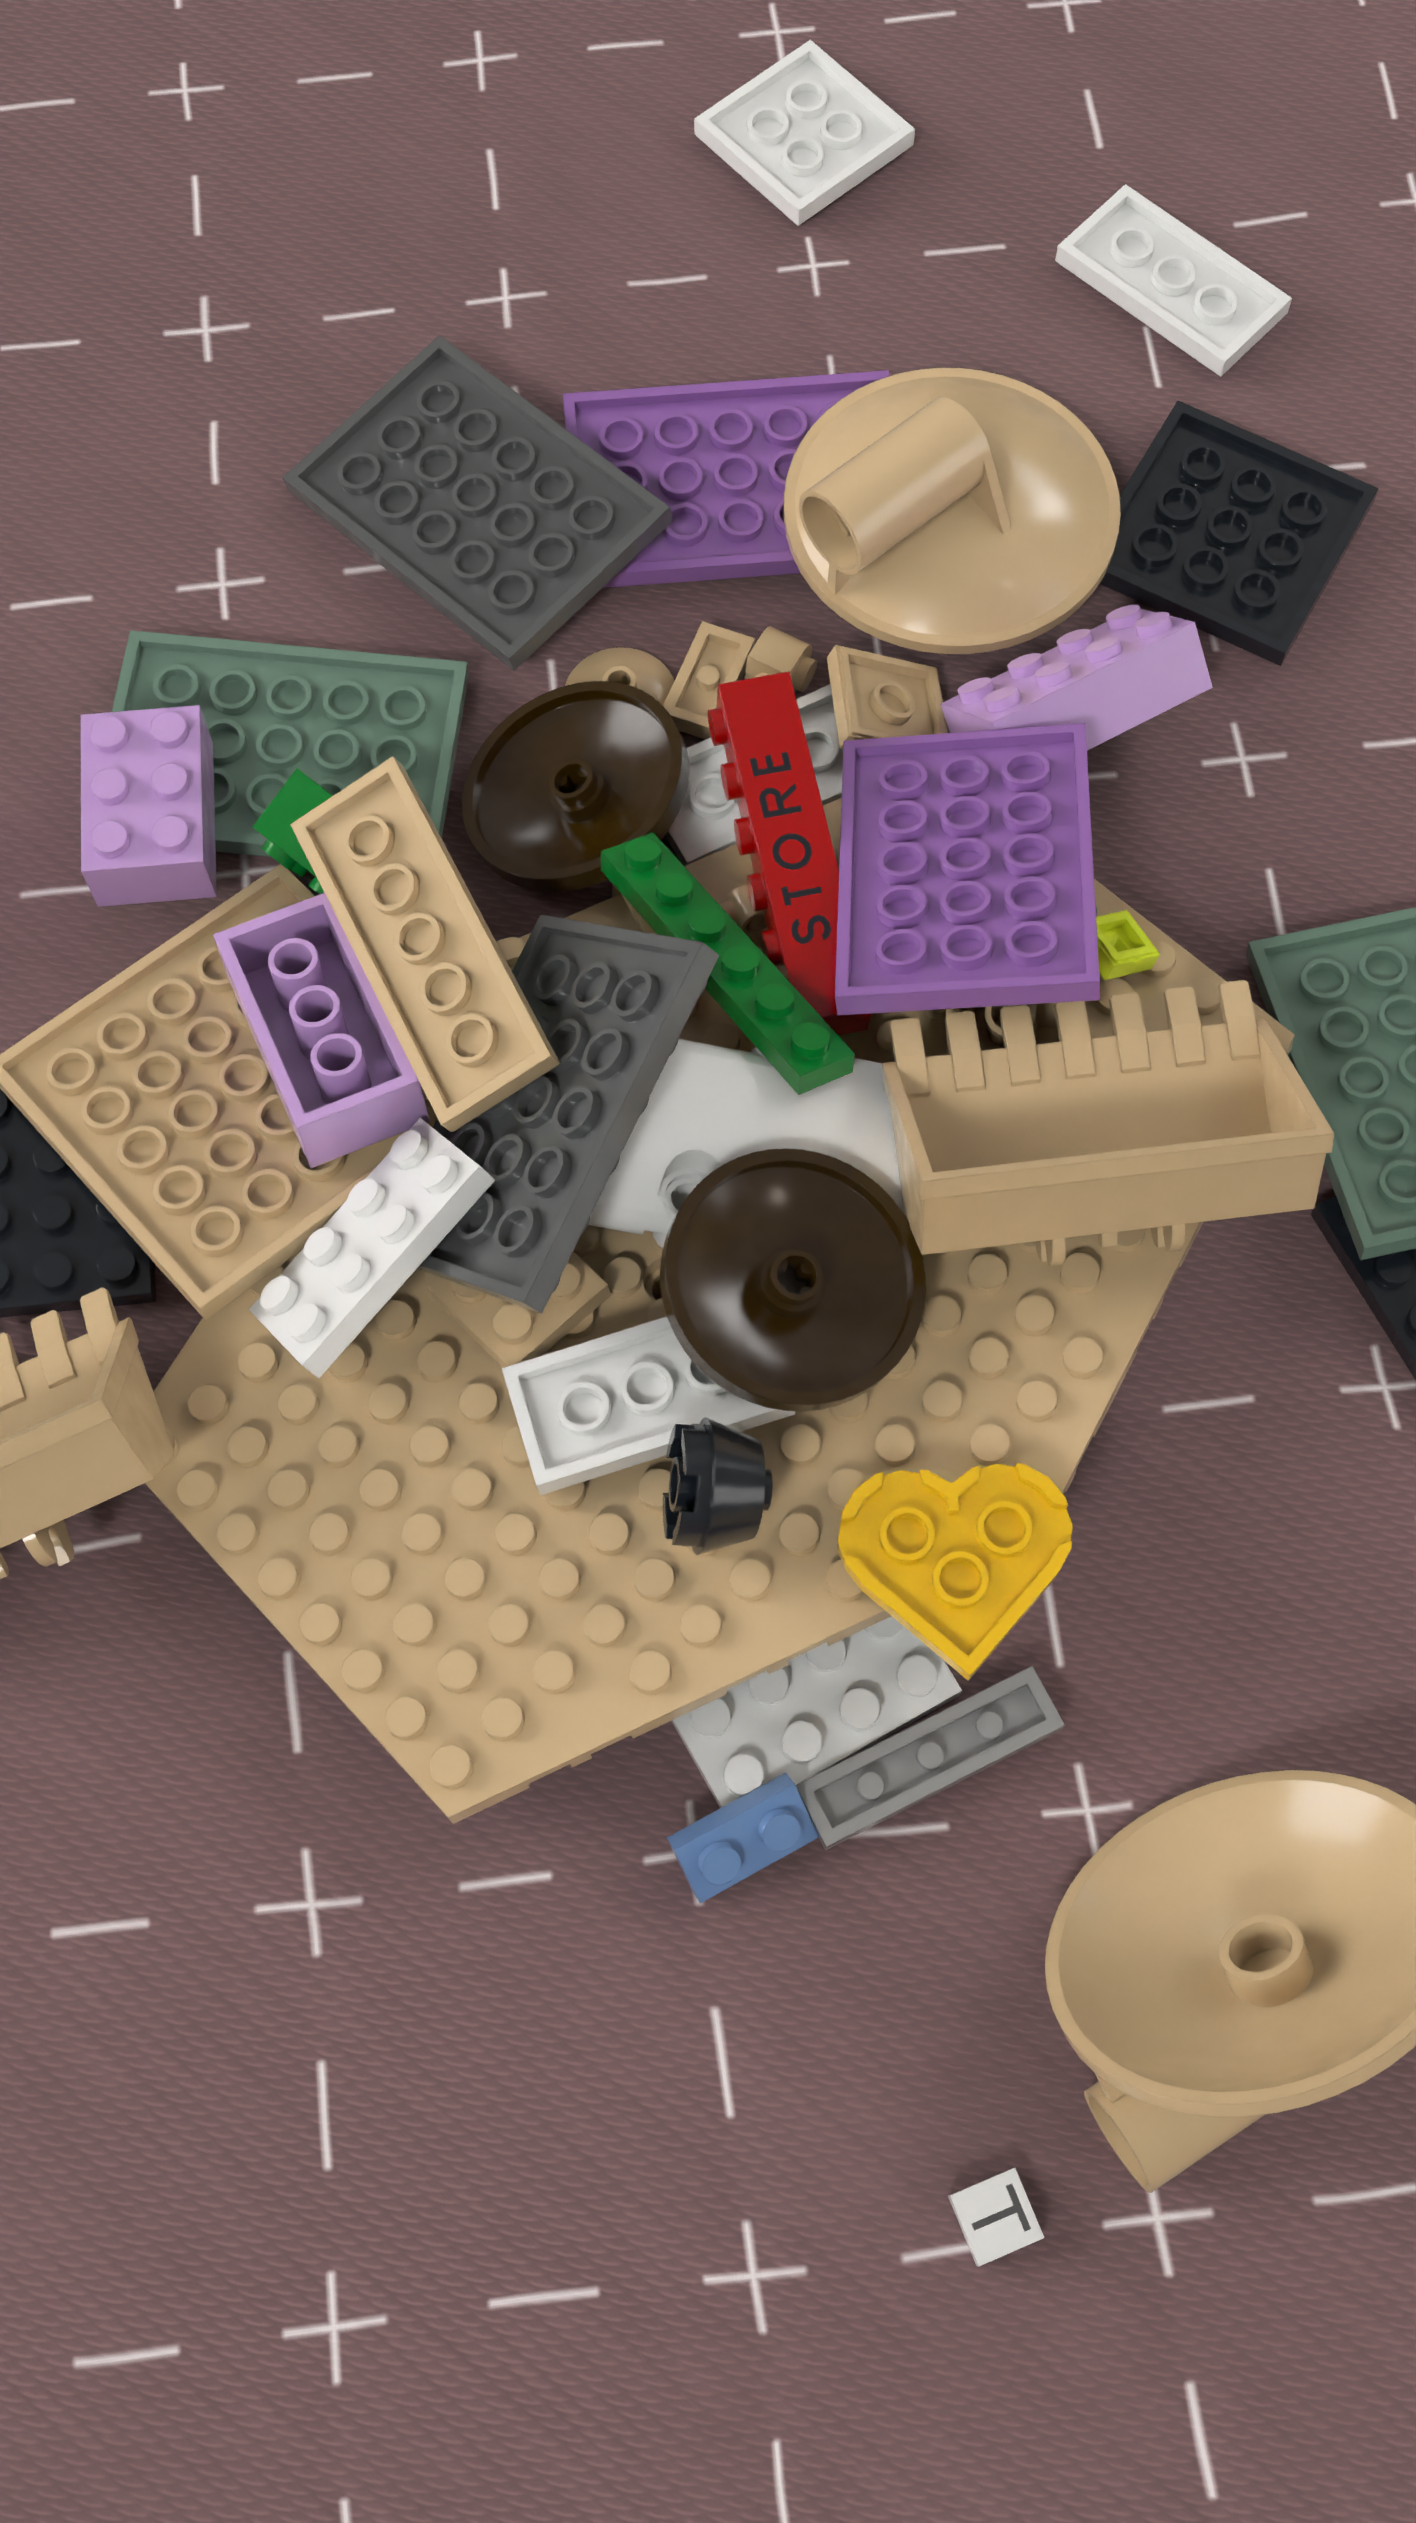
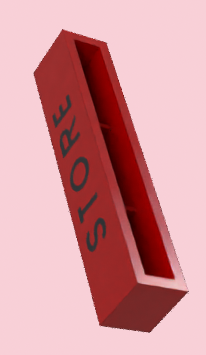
(784, 834)

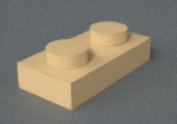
(713, 659)

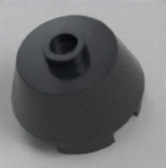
(714, 1486)

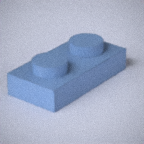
(743, 1837)

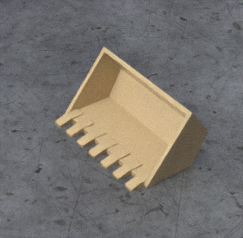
(1100, 1127)
(73, 1427)

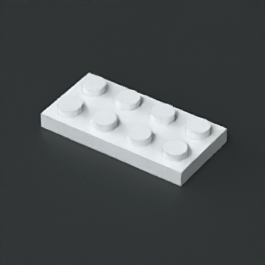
(1173, 280)
(707, 817)
(370, 1246)
(615, 1404)
(816, 1710)

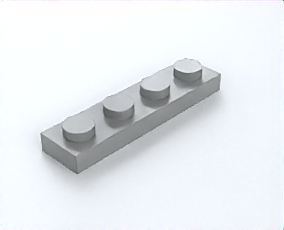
(929, 1757)

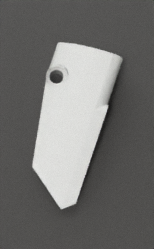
(734, 1103)

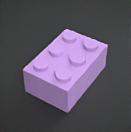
(147, 806)

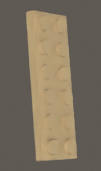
(424, 945)

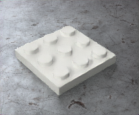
(804, 132)

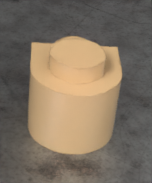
(781, 653)

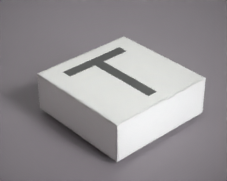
(996, 2217)

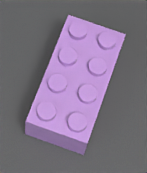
(1095, 677)
(321, 1030)

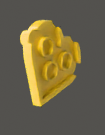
(958, 1555)

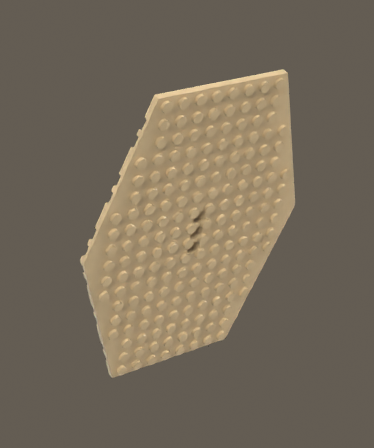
(525, 1630)

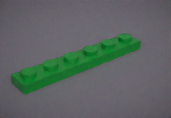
(743, 978)

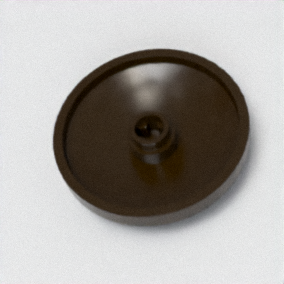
(573, 780)
(792, 1280)

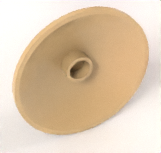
(951, 510)
(1237, 1959)

